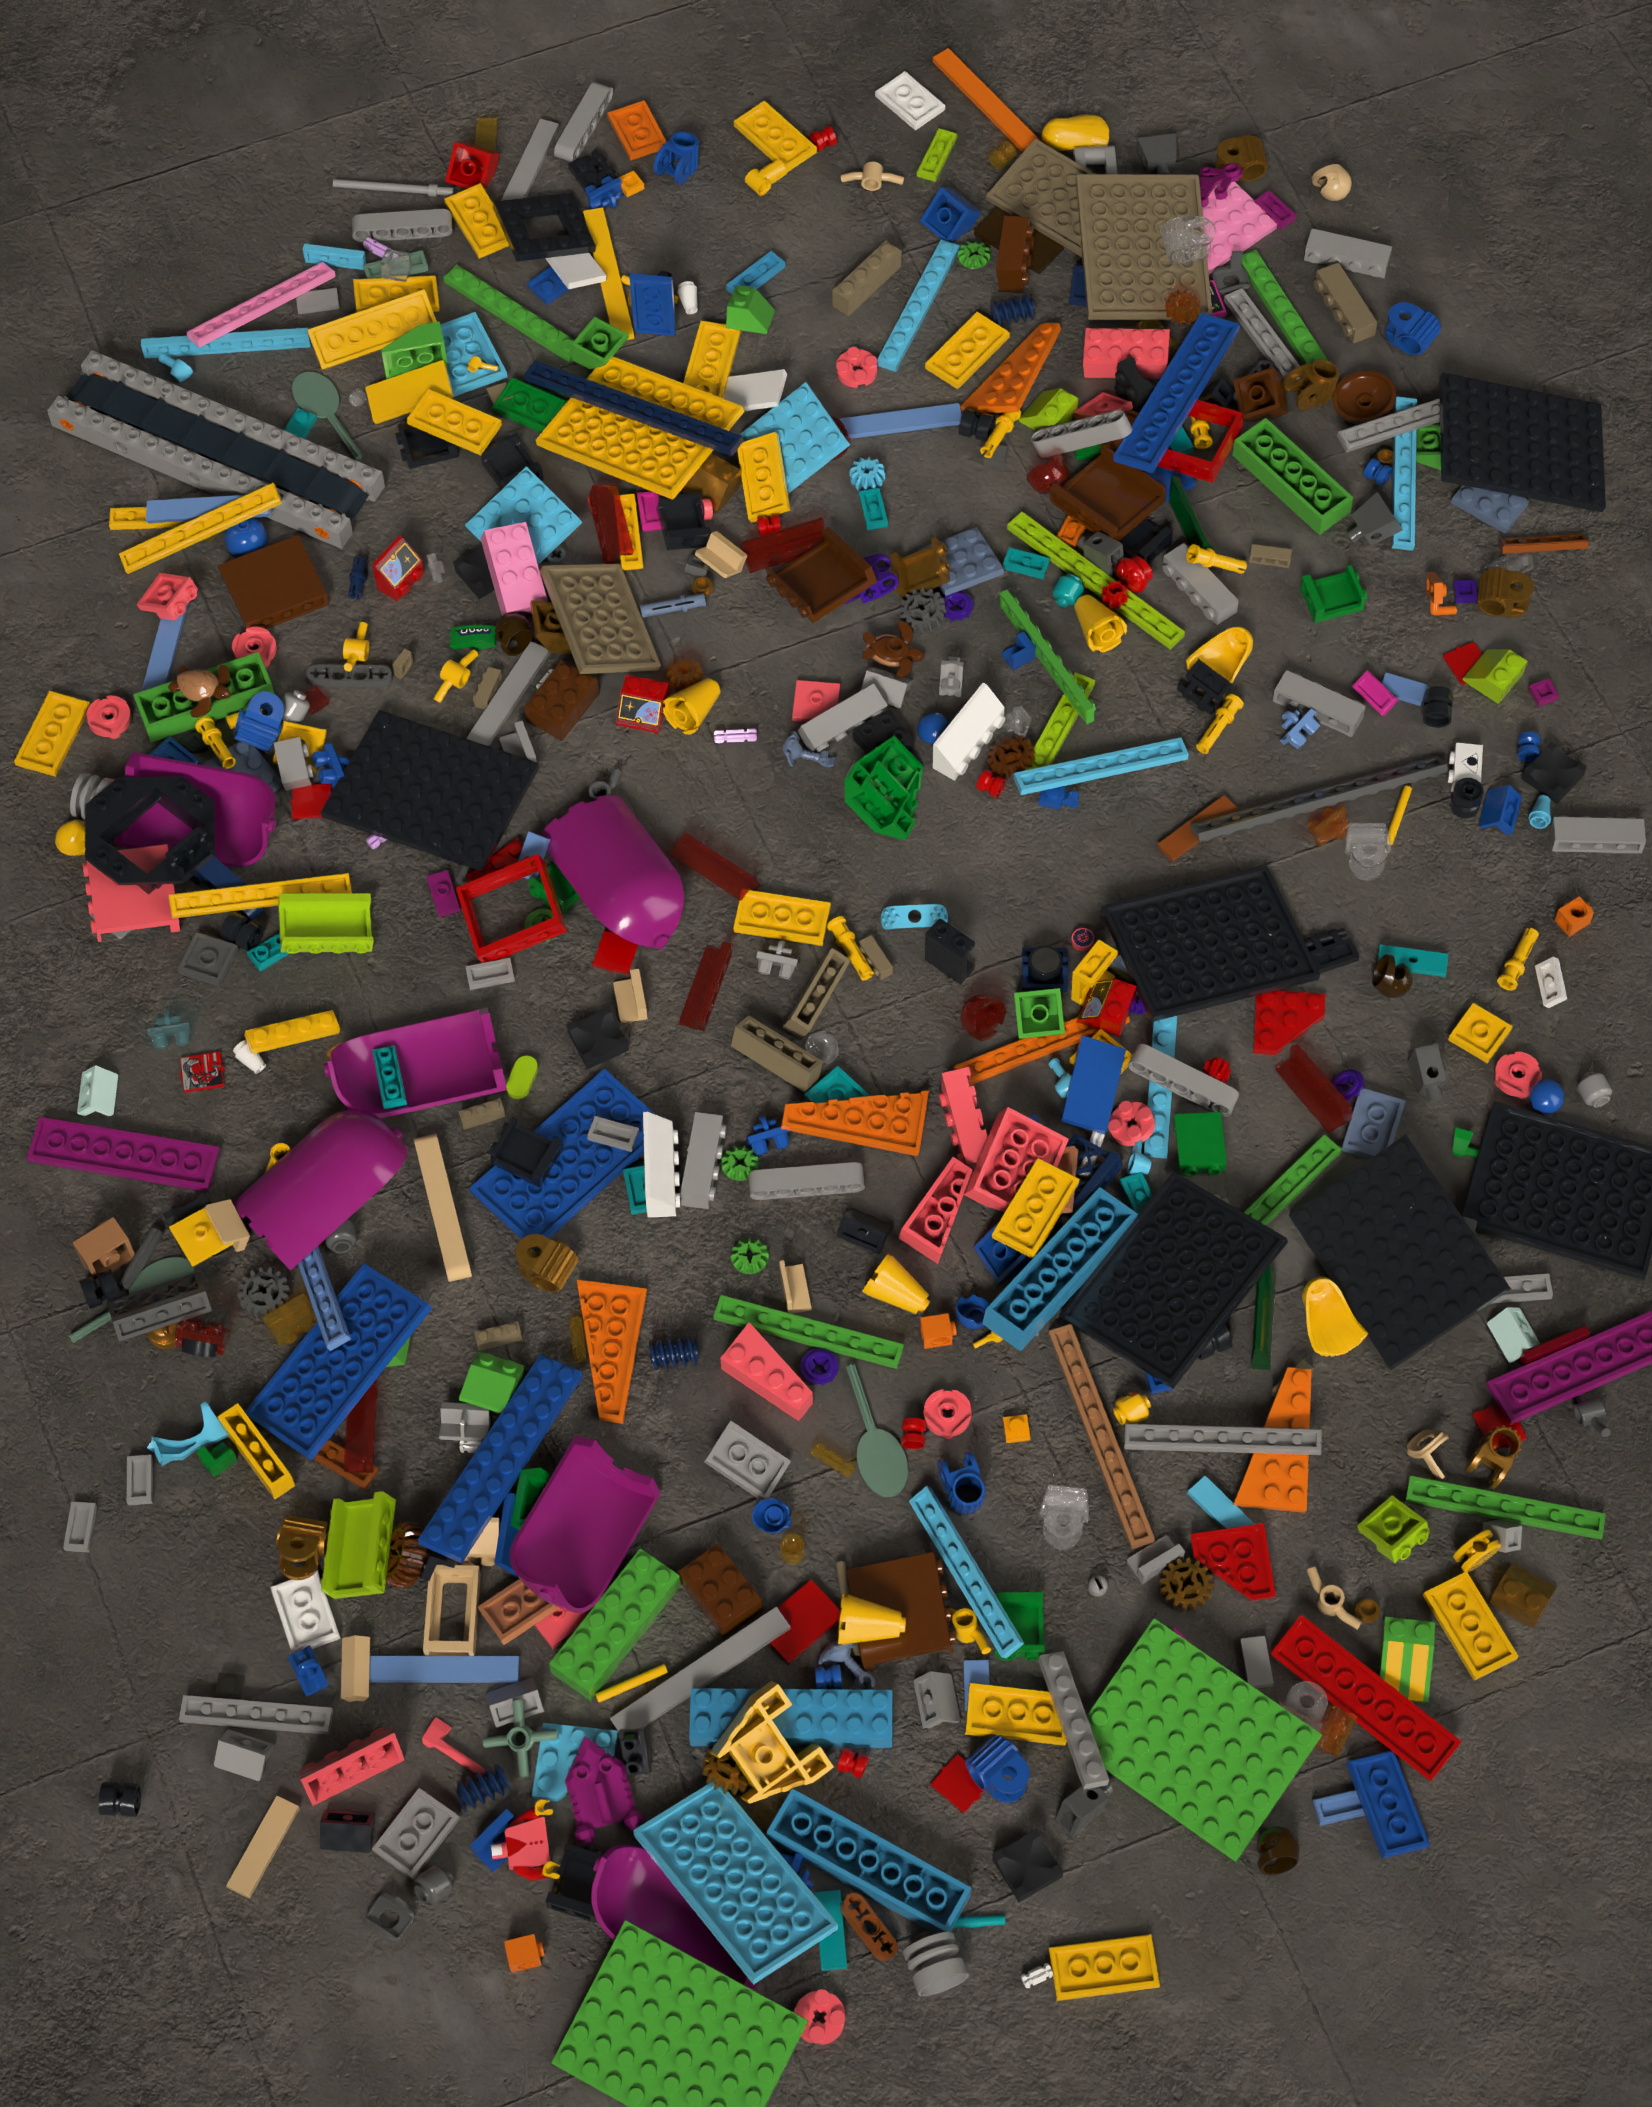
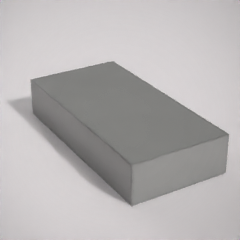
(318, 301)
(490, 973)
(613, 1134)
(139, 1480)
(80, 1527)
(1256, 1662)

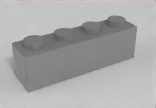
(1350, 252)
(1200, 585)
(1330, 706)
(841, 719)
(1597, 834)
(702, 1159)

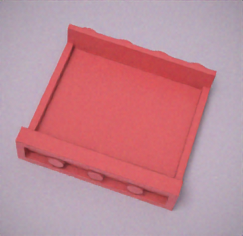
(129, 906)

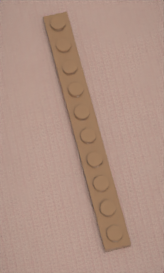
(1101, 1437)

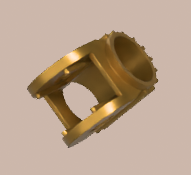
(1247, 153)
(1316, 378)
(1498, 593)
(548, 1265)
(1487, 1455)
(300, 1541)

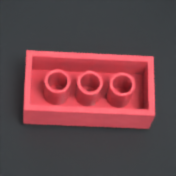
(1109, 346)

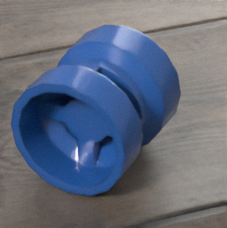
(1377, 472)
(1528, 747)
(829, 1677)

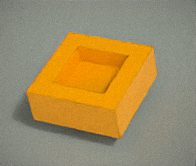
(631, 183)
(1016, 1428)

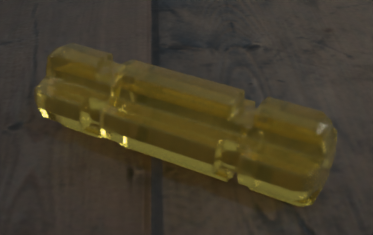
(577, 1339)
(833, 1460)

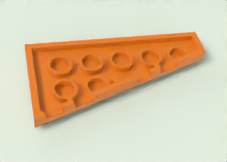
(1012, 380)
(869, 1121)
(612, 1332)
(1281, 1479)

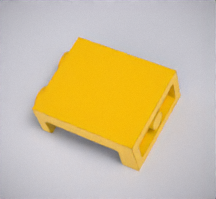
(1091, 970)

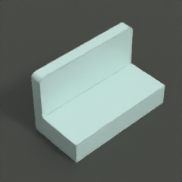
(97, 1091)
(1512, 1333)

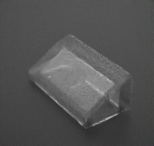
(1513, 562)

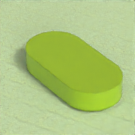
(522, 1077)

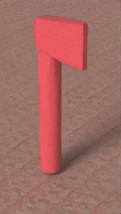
(433, 1738)

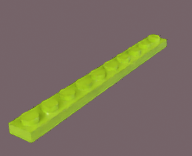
(1094, 578)

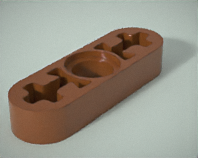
(886, 1937)

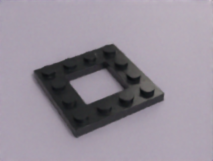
(577, 237)

